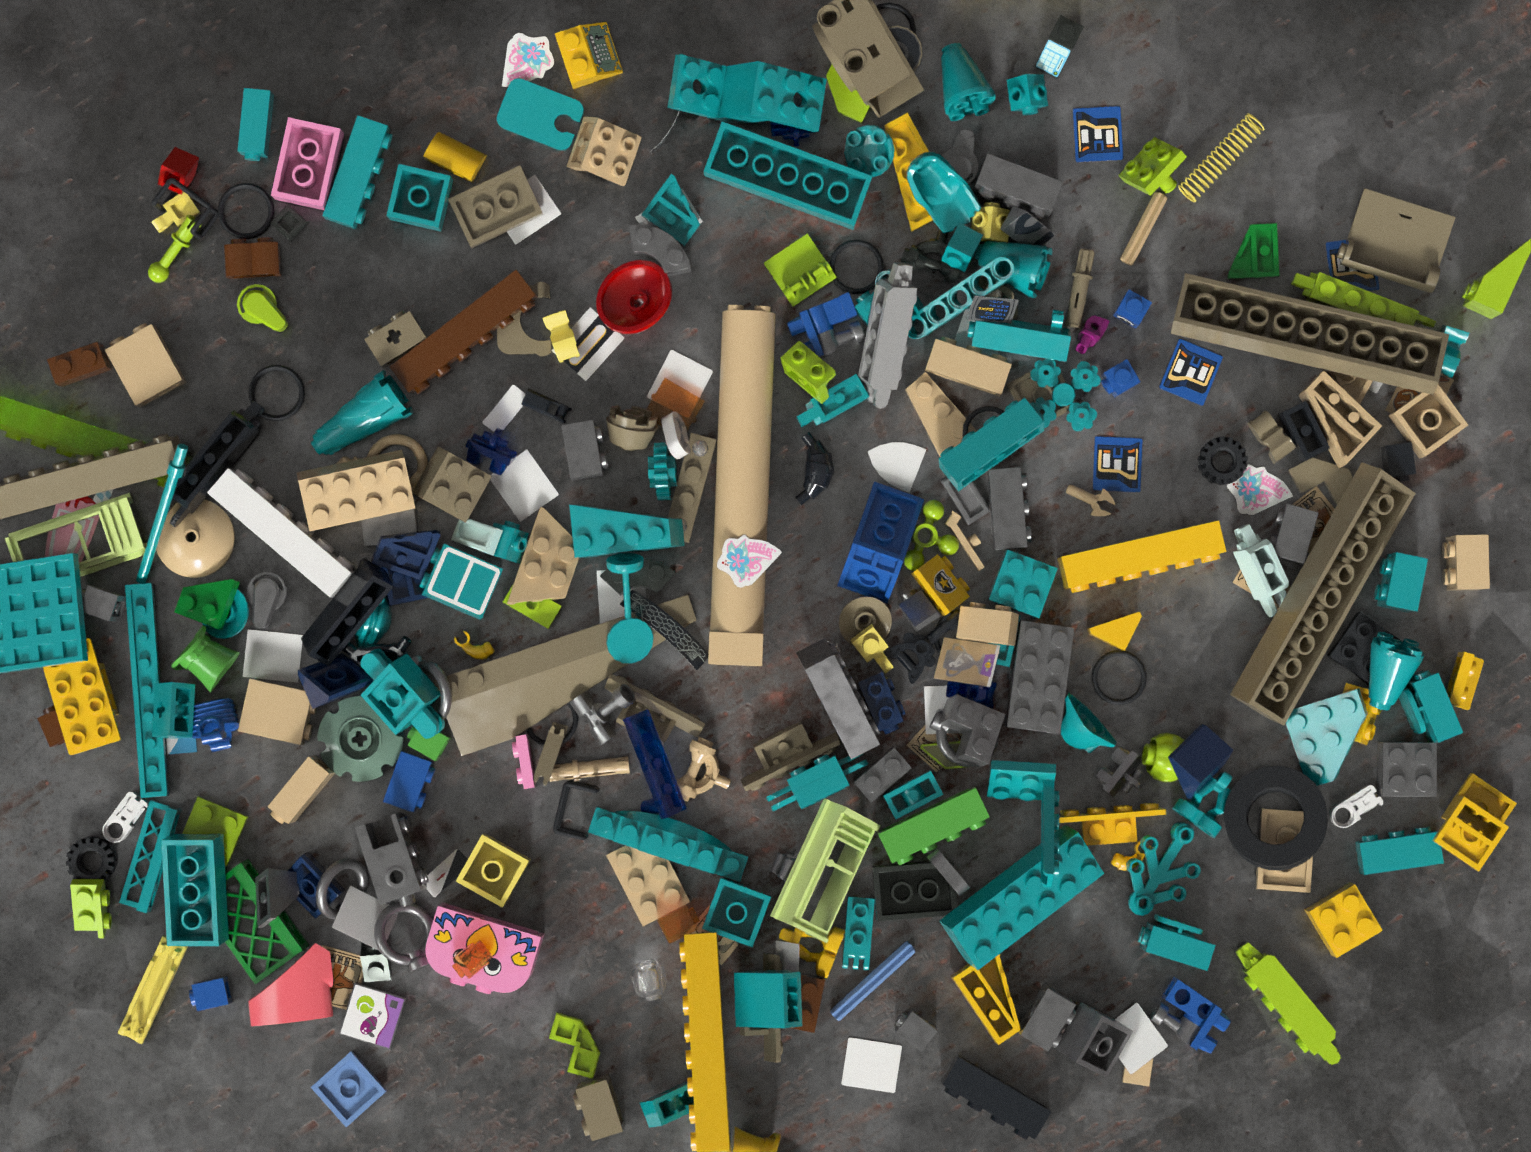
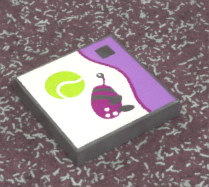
(372, 1015)

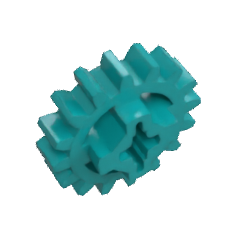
(662, 471)

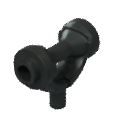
(917, 258)

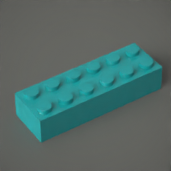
(787, 175)
(1018, 901)

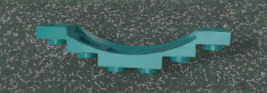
(669, 840)

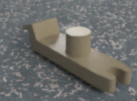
(550, 752)

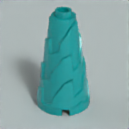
(368, 412)

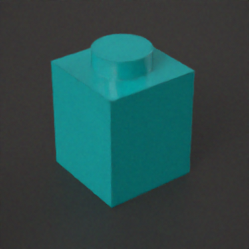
(962, 247)

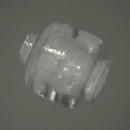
(649, 979)

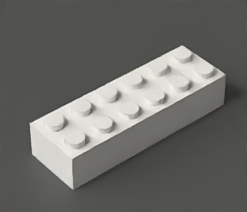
(281, 532)

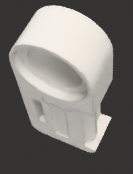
(1357, 804)
(125, 814)

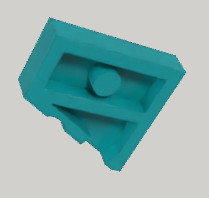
(672, 212)

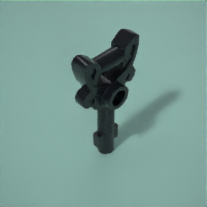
(922, 647)

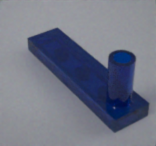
(655, 765)

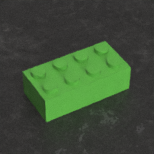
(933, 824)

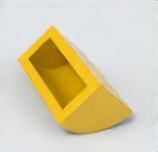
(454, 157)

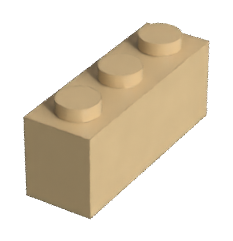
(968, 366)

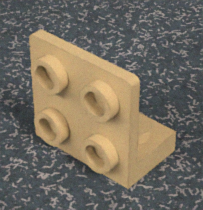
(604, 150)

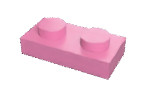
(525, 773)

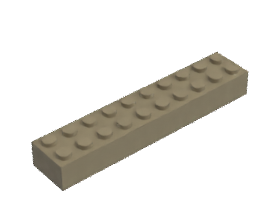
(1310, 334)
(1323, 593)

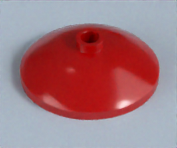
(628, 288)

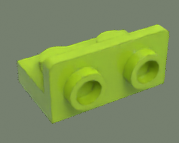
(808, 370)
(90, 905)

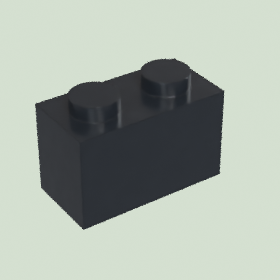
(1303, 431)

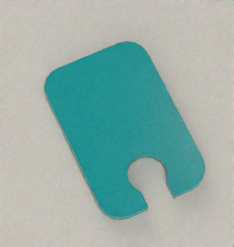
(533, 111)

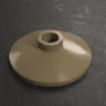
(877, 614)

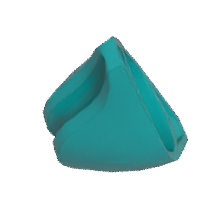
(375, 626)
(1082, 728)

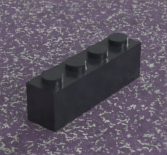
(346, 612)
(995, 1097)

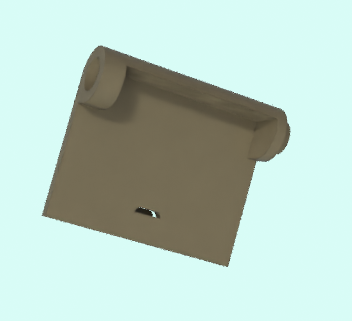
(1393, 245)

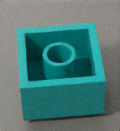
(420, 197)
(1401, 582)
(1022, 584)
(736, 912)

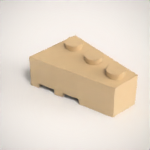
(1340, 418)

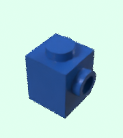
(1119, 379)

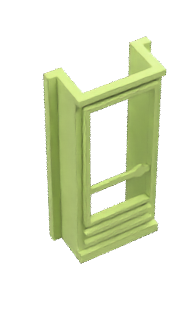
(118, 526)
(831, 823)

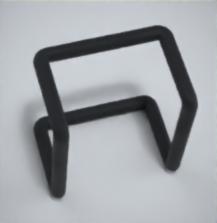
(209, 208)
(557, 829)

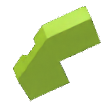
(846, 102)
(575, 1032)

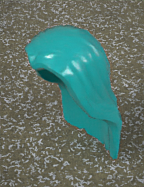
(941, 191)

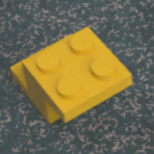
(1474, 822)

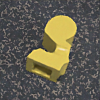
(561, 335)

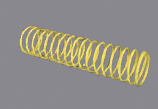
(1256, 128)

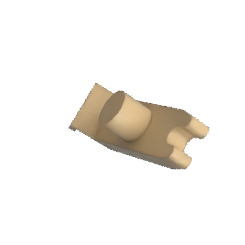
(967, 544)

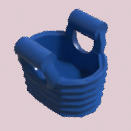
(214, 715)

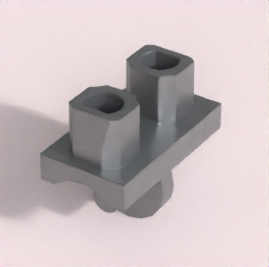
(1114, 781)

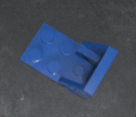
(881, 542)

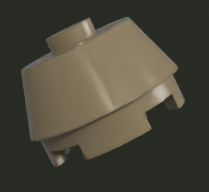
(631, 427)

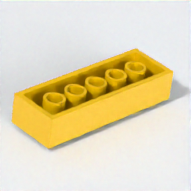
(1143, 554)

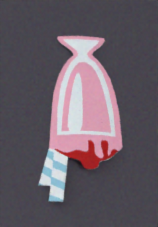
(66, 539)

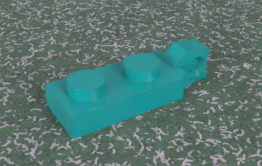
(841, 398)

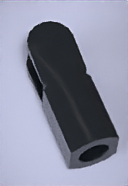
(541, 404)

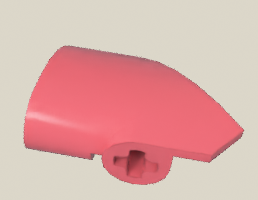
(298, 993)

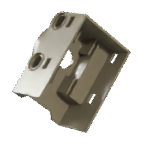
(866, 54)

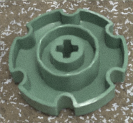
(345, 754)

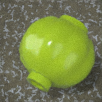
(1156, 756)

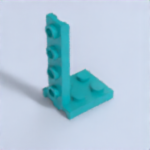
(1031, 782)

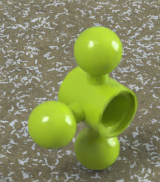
(947, 544)

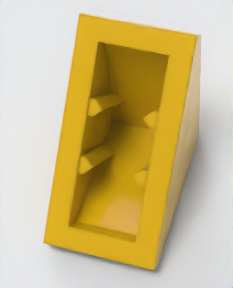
(1118, 631)

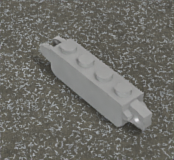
(888, 334)

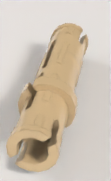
(590, 769)

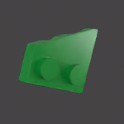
(1257, 254)
(208, 602)

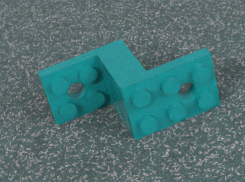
(747, 93)

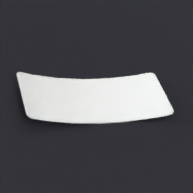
(505, 409)

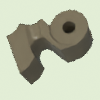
(1272, 436)

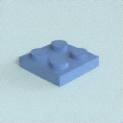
(349, 1088)

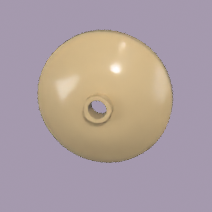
(211, 547)

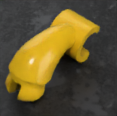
(477, 652)
(1120, 860)

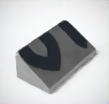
(1025, 228)

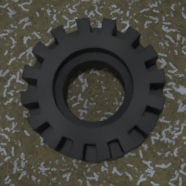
(1206, 460)
(95, 844)

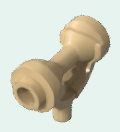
(701, 753)

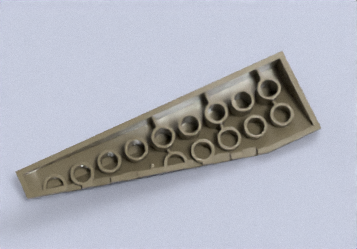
(521, 689)

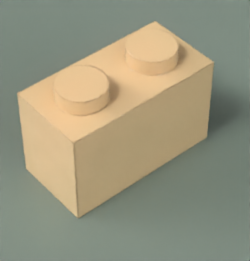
(987, 625)

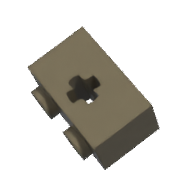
(379, 337)

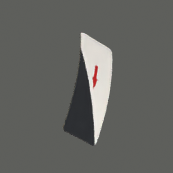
(445, 872)

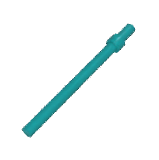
(174, 471)

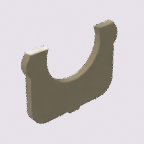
(513, 338)

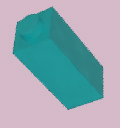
(255, 123)

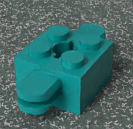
(391, 701)
(817, 782)

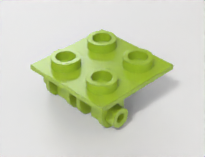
(800, 270)

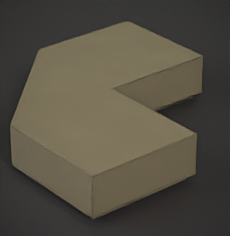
(1317, 471)

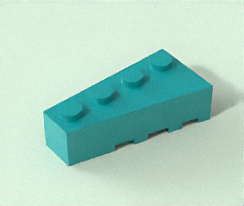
(611, 531)

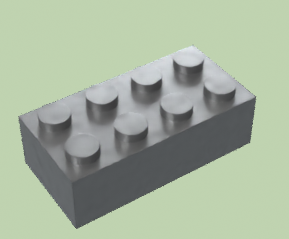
(1039, 677)
(839, 697)

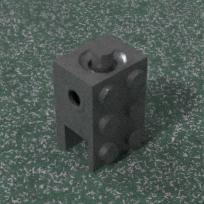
(393, 866)

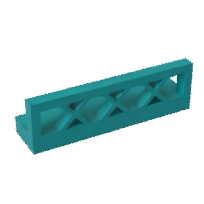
(155, 870)

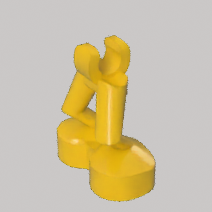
(824, 959)

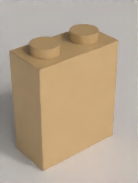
(145, 364)
(276, 712)
(300, 790)

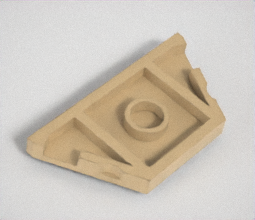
(546, 563)

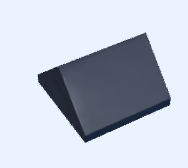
(332, 682)
(1199, 759)
(308, 876)

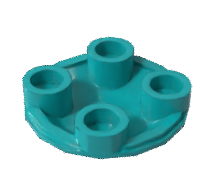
(869, 150)

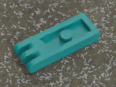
(858, 931)

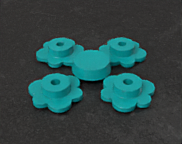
(1064, 393)

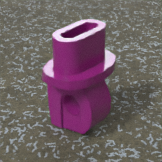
(1089, 337)

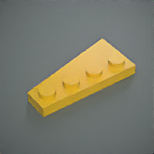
(907, 146)

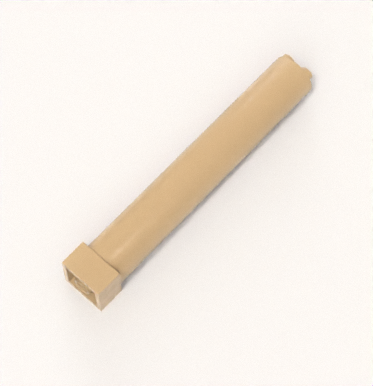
(742, 478)

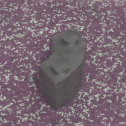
(661, 247)

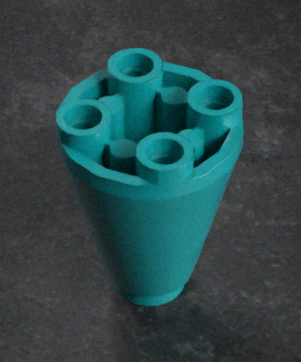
(964, 84)
(1391, 668)

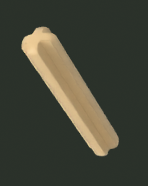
(1143, 228)

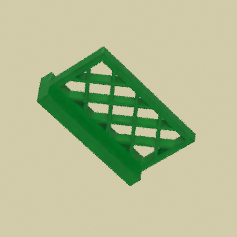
(282, 925)

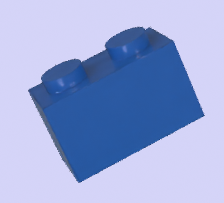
(409, 782)

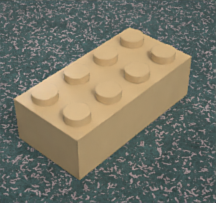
(355, 490)

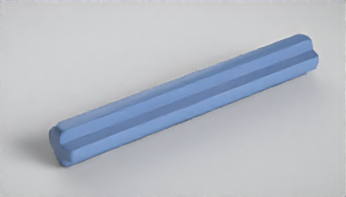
(872, 981)

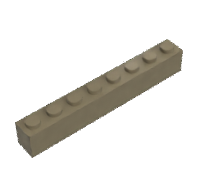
(87, 476)

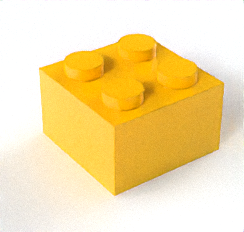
(1343, 920)

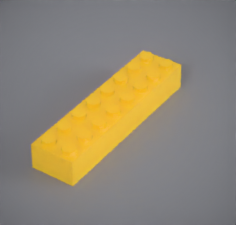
(706, 1042)

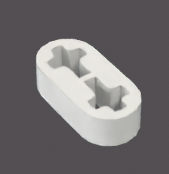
(676, 435)

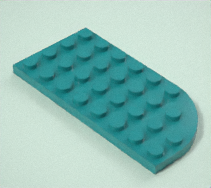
(41, 613)

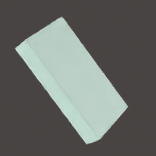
(477, 535)

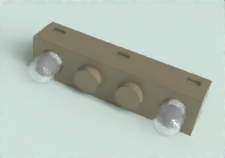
(692, 482)

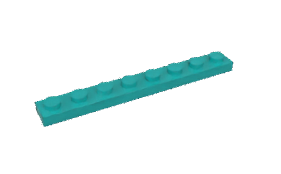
(145, 674)

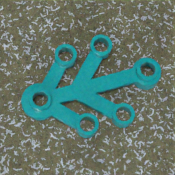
(1159, 871)

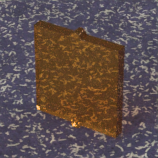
(675, 398)

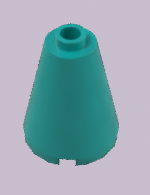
(1031, 259)

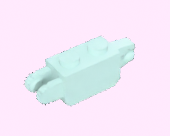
(1260, 568)

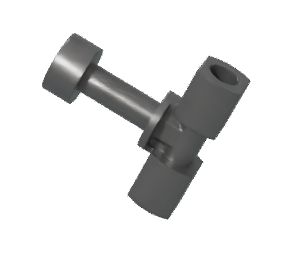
(598, 713)

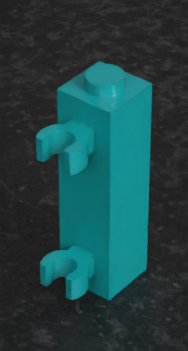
(1023, 337)

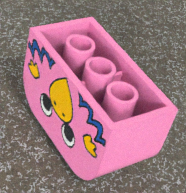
(512, 948)

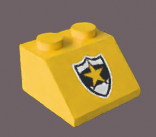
(941, 584)

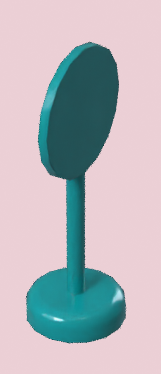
(630, 637)

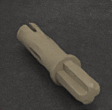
(1080, 287)

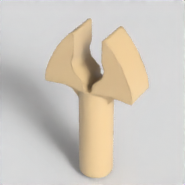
(1091, 499)

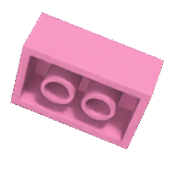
(307, 163)

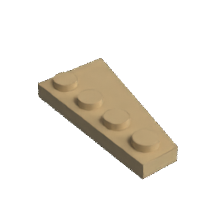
(937, 413)

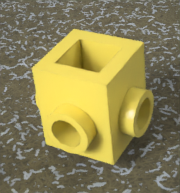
(989, 221)

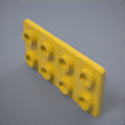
(84, 703)
(1110, 826)

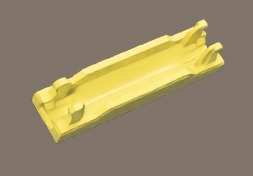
(152, 991)

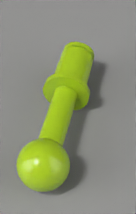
(159, 271)

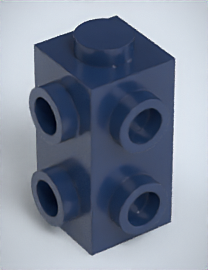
(881, 703)

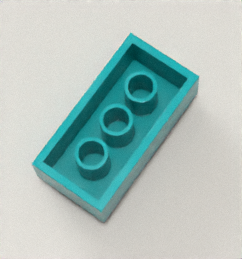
(195, 889)

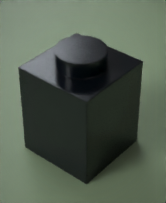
(1399, 461)

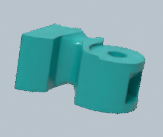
(1452, 353)

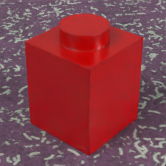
(179, 166)

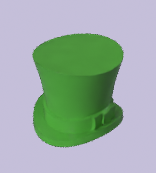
(206, 659)

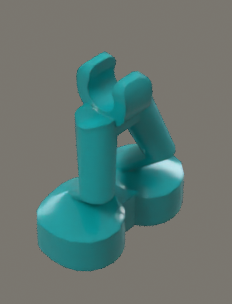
(1206, 821)

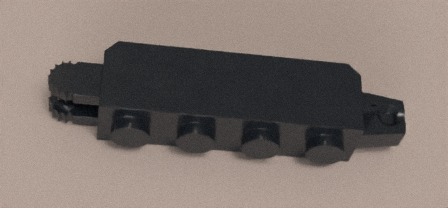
(214, 459)

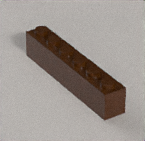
(464, 332)

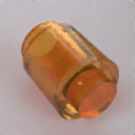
(472, 959)

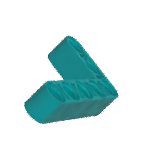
(949, 299)

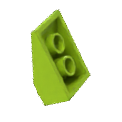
(1492, 290)

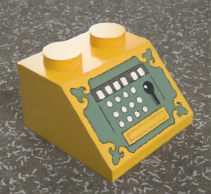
(588, 53)

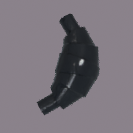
(817, 470)
(392, 650)

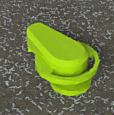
(261, 308)

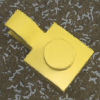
(177, 210)
(871, 645)

